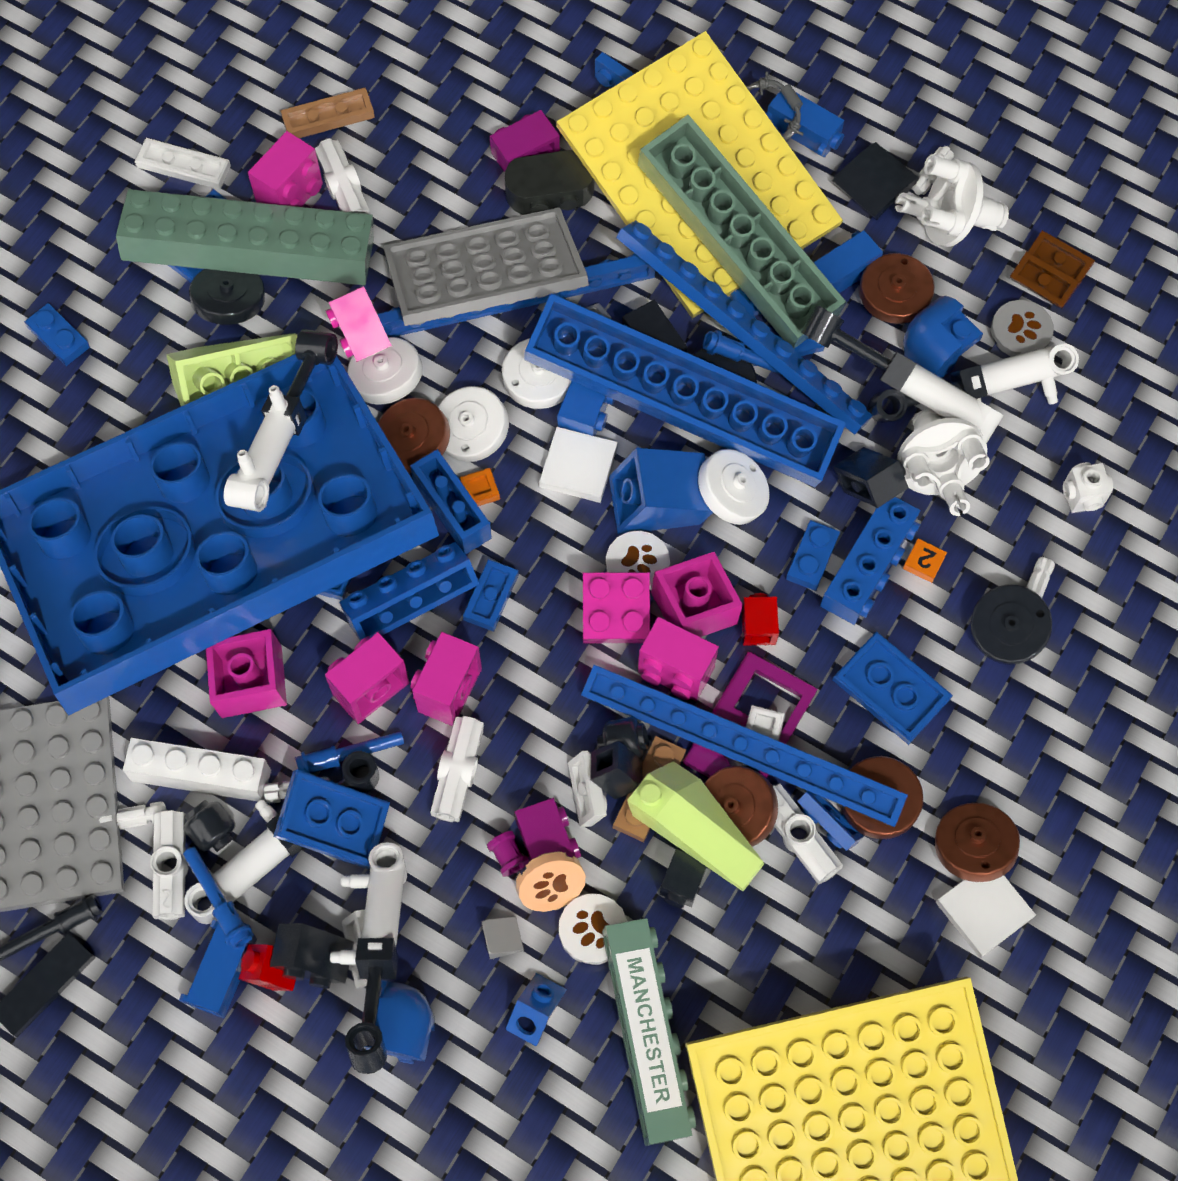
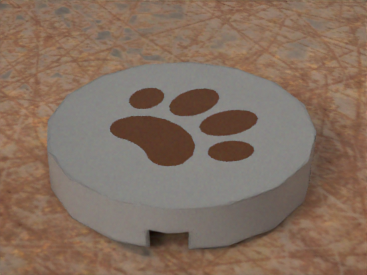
(1021, 327)

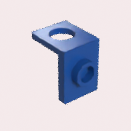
(537, 1004)

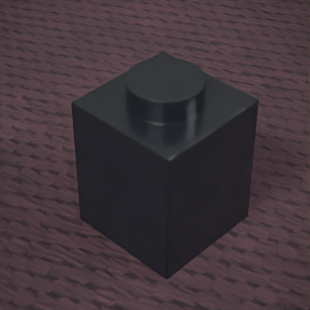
(616, 769)
(682, 880)

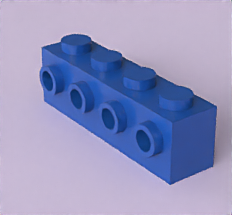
(870, 559)
(409, 592)

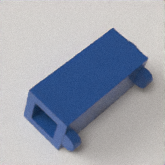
(820, 127)
(848, 261)
(217, 975)

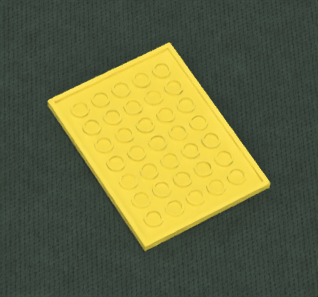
(704, 86)
(857, 1094)

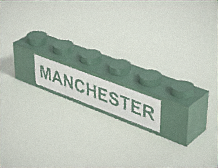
(647, 1032)

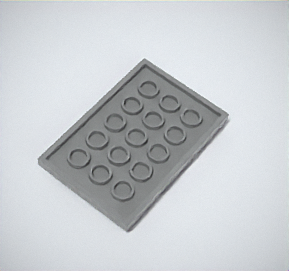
(484, 266)
(52, 794)

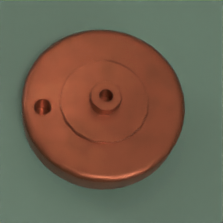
(896, 288)
(415, 429)
(898, 777)
(746, 799)
(977, 842)

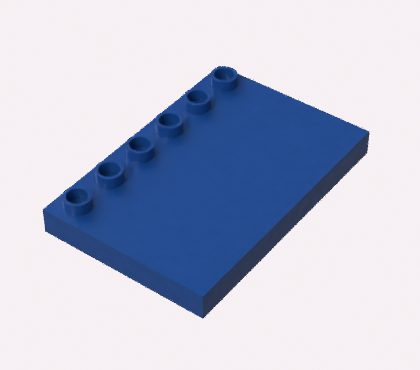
(141, 562)

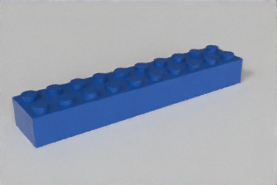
(684, 390)

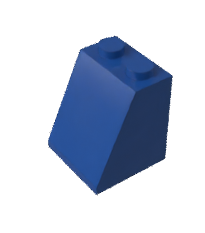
(658, 491)

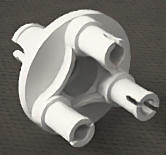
(953, 202)
(943, 457)

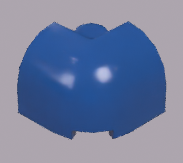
(940, 336)
(404, 1021)

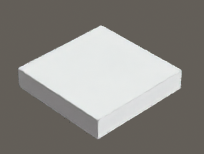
(578, 464)
(985, 912)

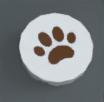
(637, 554)
(583, 926)

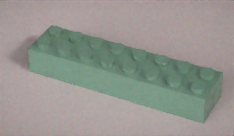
(738, 229)
(245, 237)

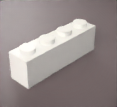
(196, 769)

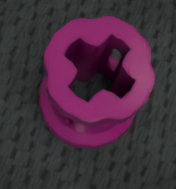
(507, 853)

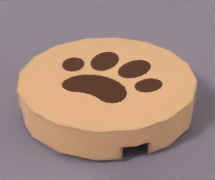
(550, 882)

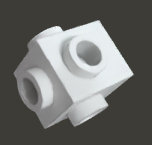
(1087, 487)

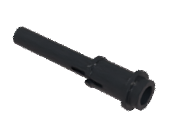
(63, 921)

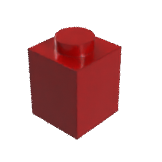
(760, 620)
(257, 969)

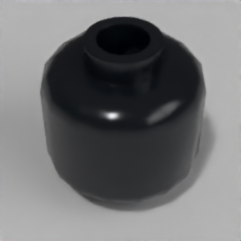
(628, 732)
(209, 826)

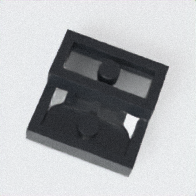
(875, 180)

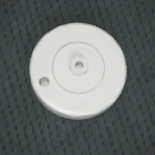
(388, 373)
(530, 383)
(476, 423)
(733, 486)

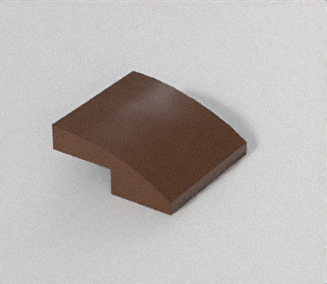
(1052, 269)

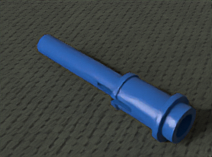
(732, 349)
(331, 757)
(225, 913)

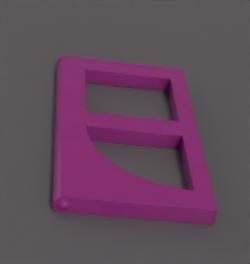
(707, 761)

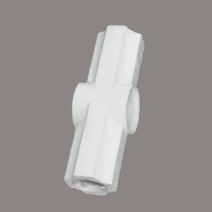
(341, 177)
(457, 769)
(811, 851)
(169, 886)

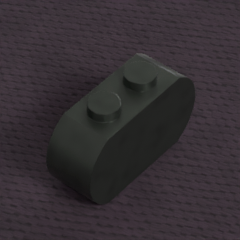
(547, 182)

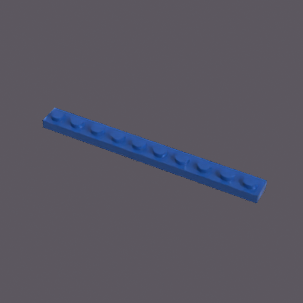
(600, 276)
(744, 326)
(745, 746)

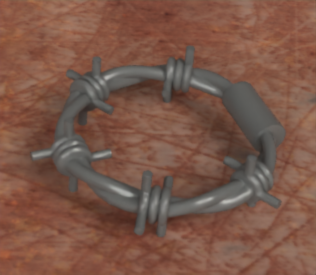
(791, 97)

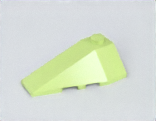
(212, 367)
(692, 819)

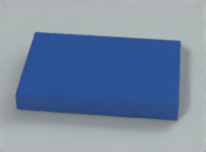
(892, 688)
(331, 818)

